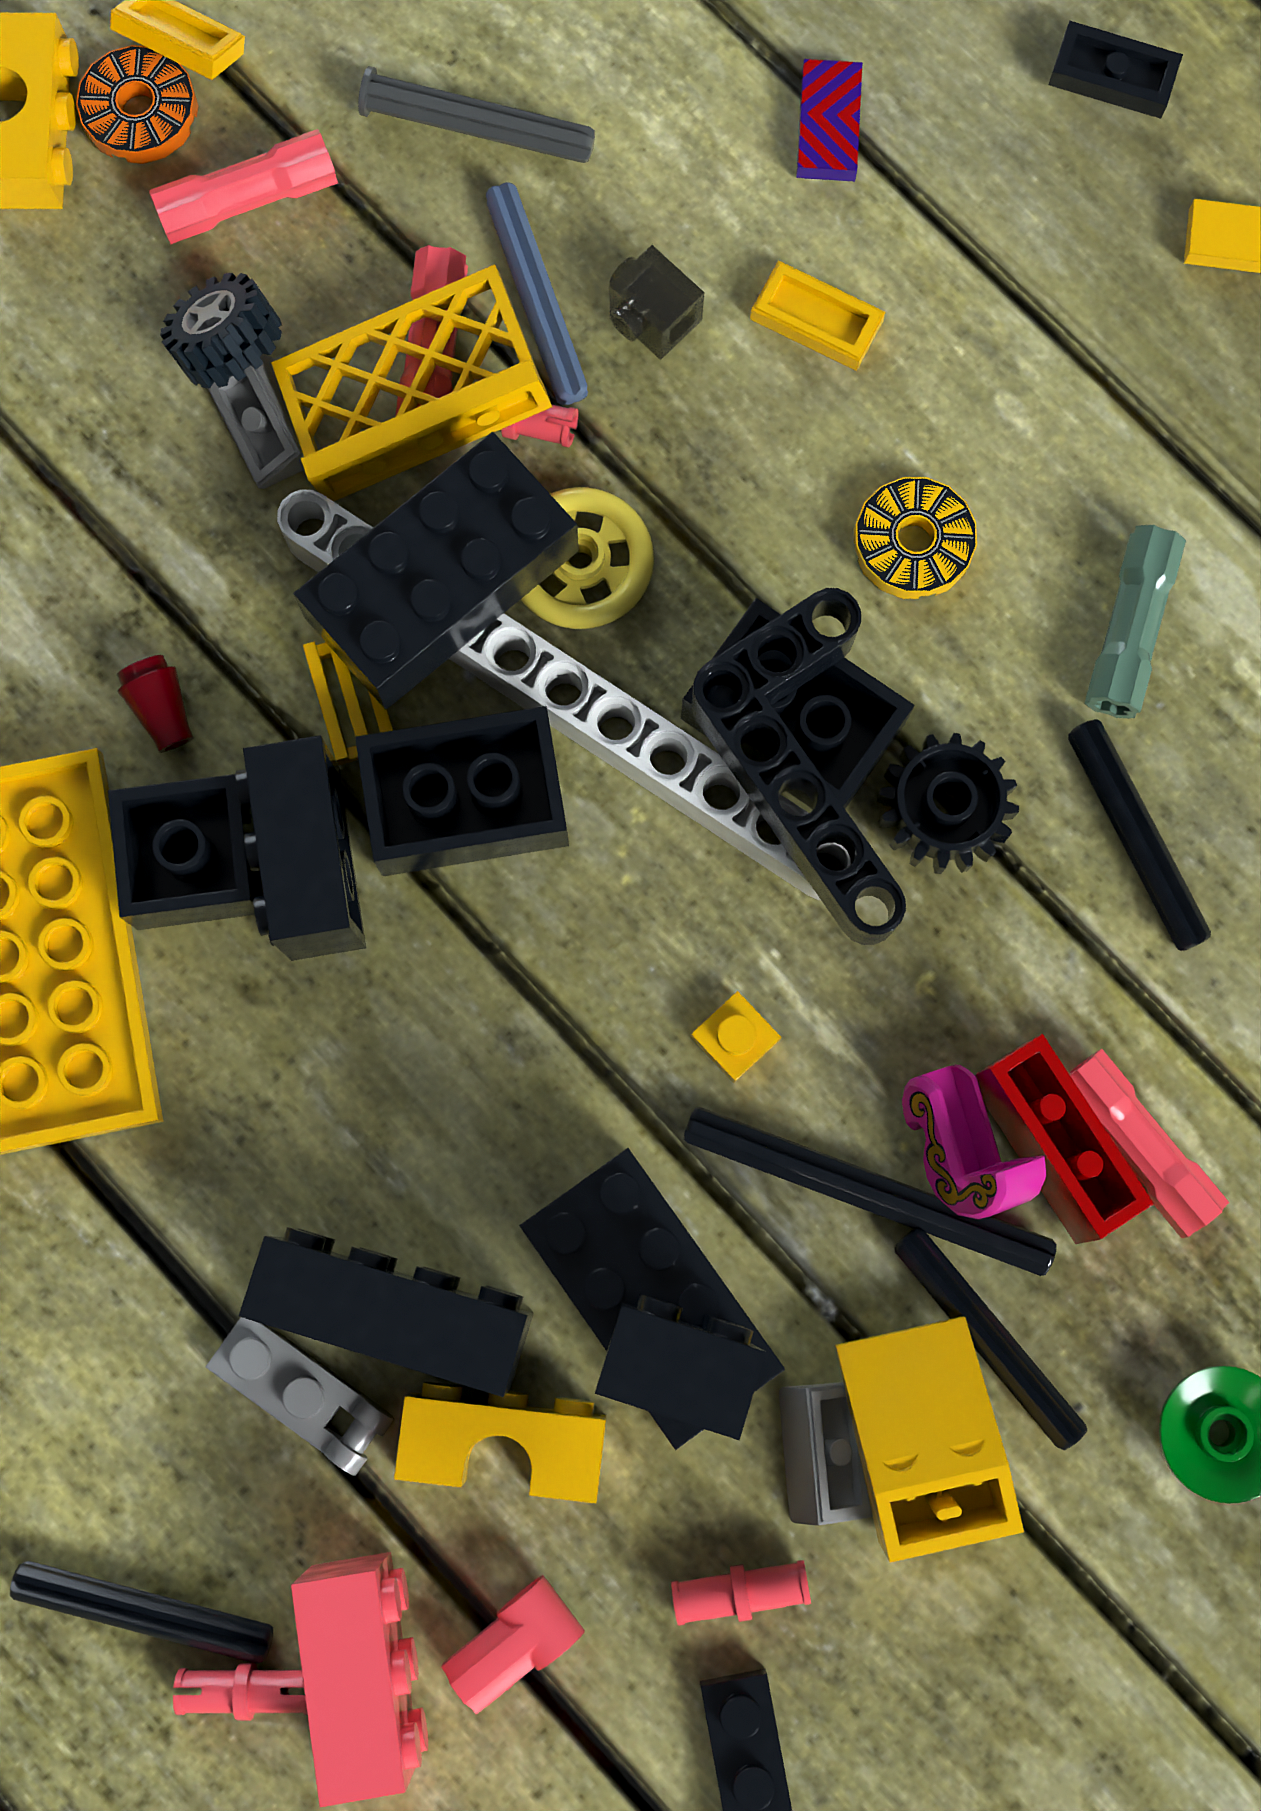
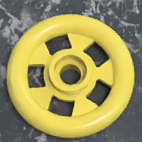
(625, 583)

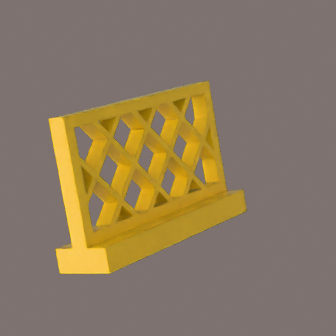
(437, 424)

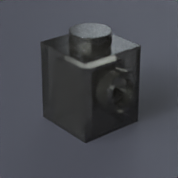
(654, 301)

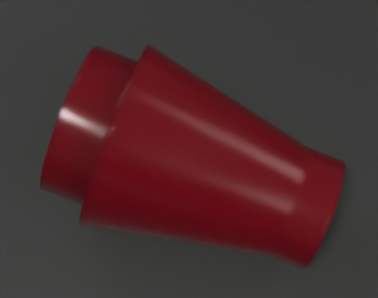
(156, 700)

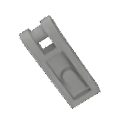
(299, 1392)

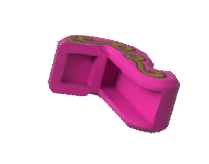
(961, 1146)

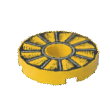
(920, 504)

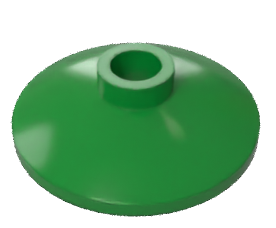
(1214, 1471)

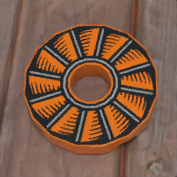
(129, 74)

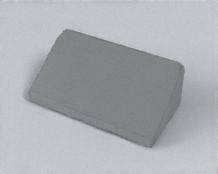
(260, 424)
(821, 1456)

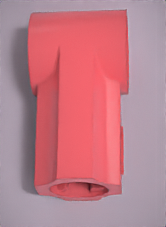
(527, 1634)

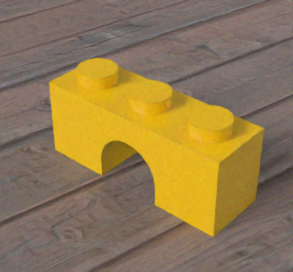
(33, 149)
(443, 1429)

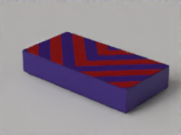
(829, 120)

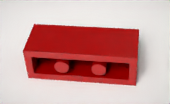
(1049, 1116)

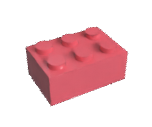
(358, 1678)

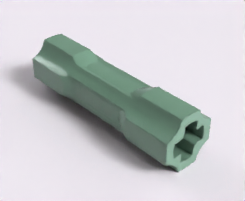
(1125, 660)

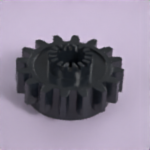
(960, 772)

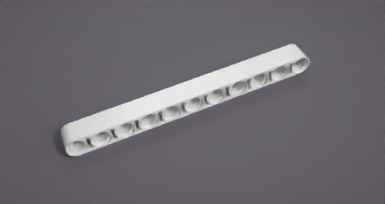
(583, 718)

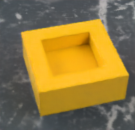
(735, 1036)

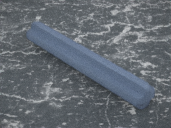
(536, 294)

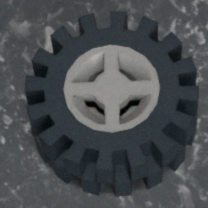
(221, 330)

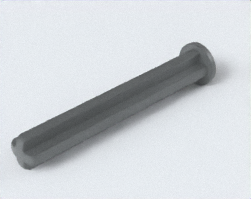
(474, 117)

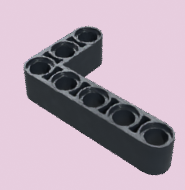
(791, 767)

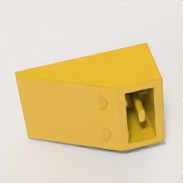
(928, 1440)

